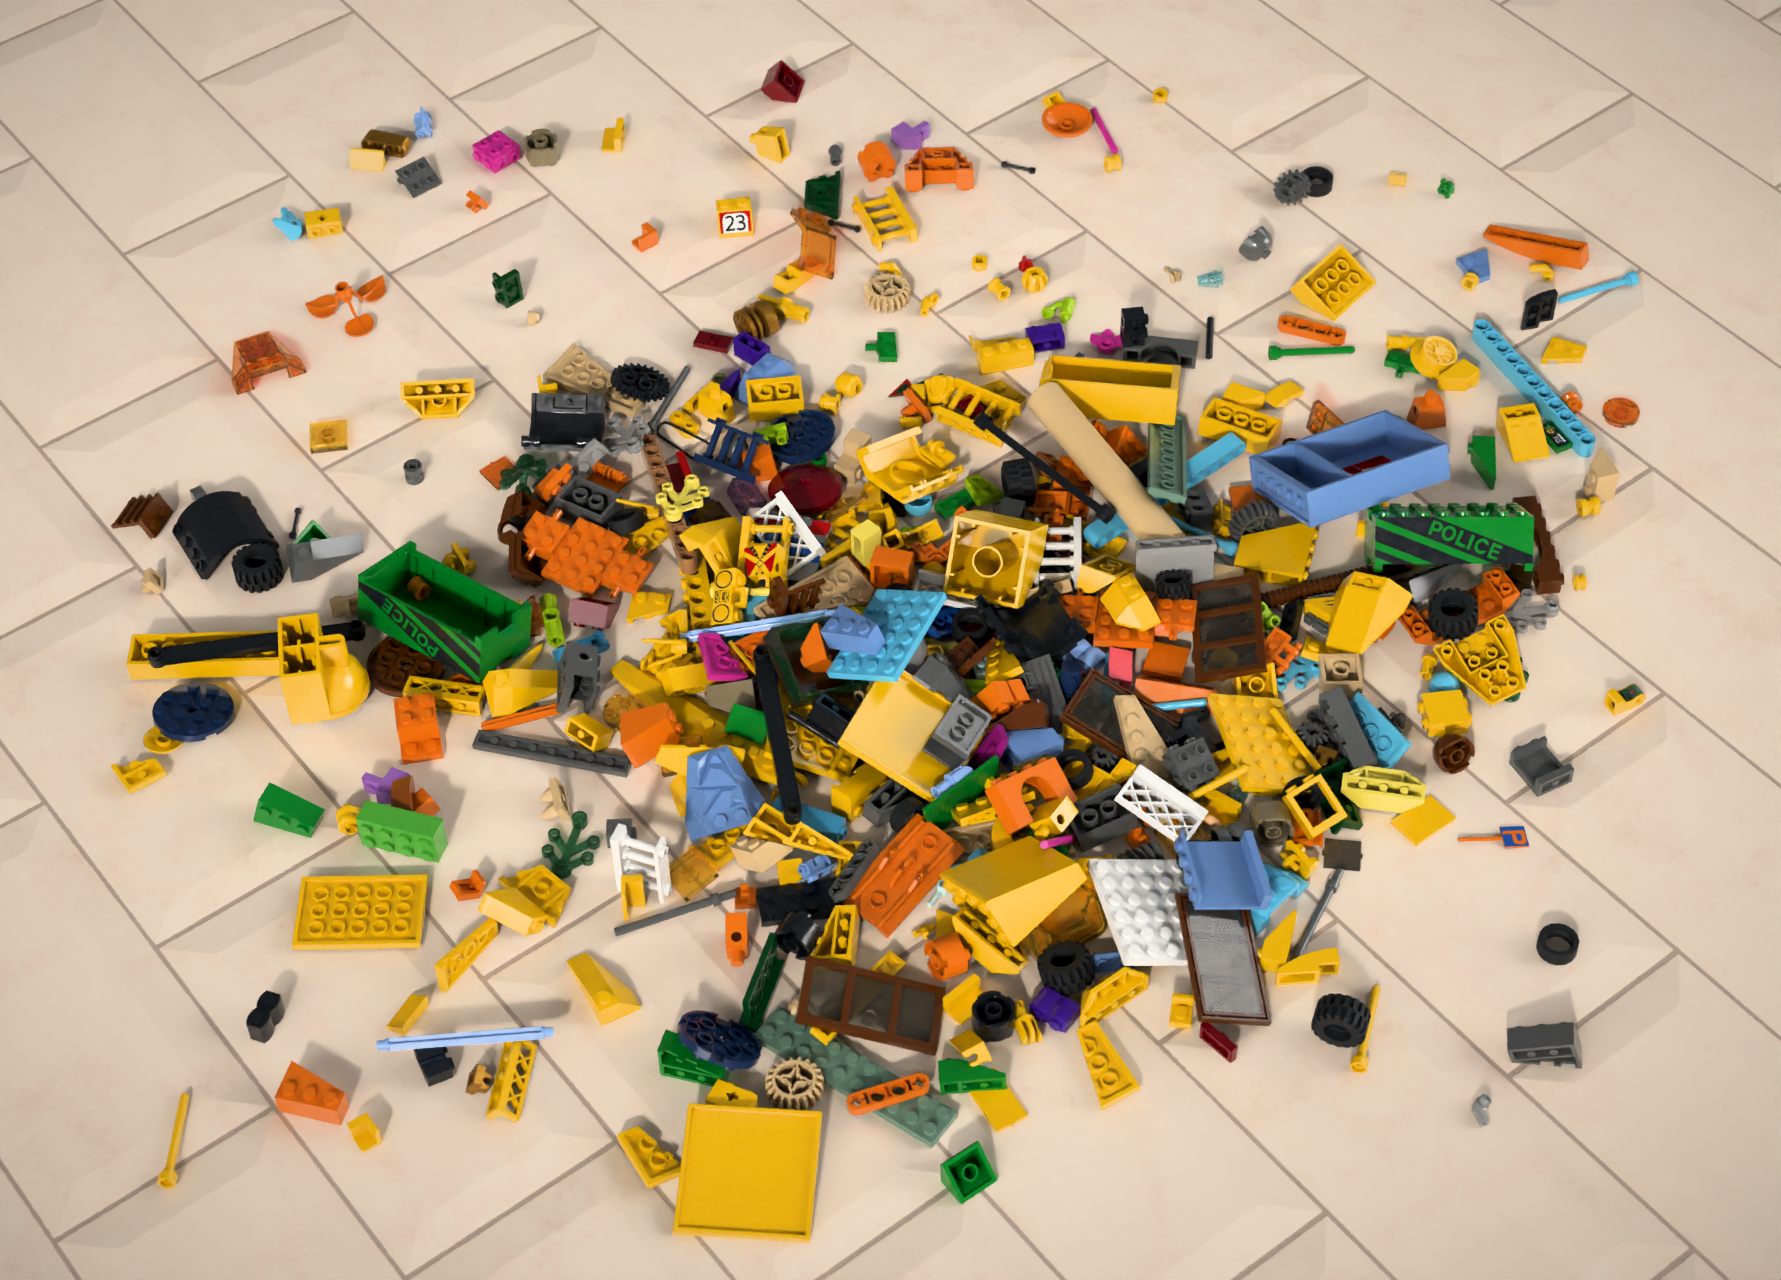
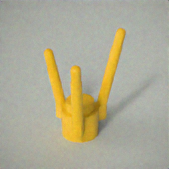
(650, 512)
(677, 646)

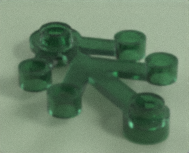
(525, 463)
(579, 822)

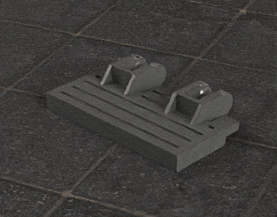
(1044, 685)

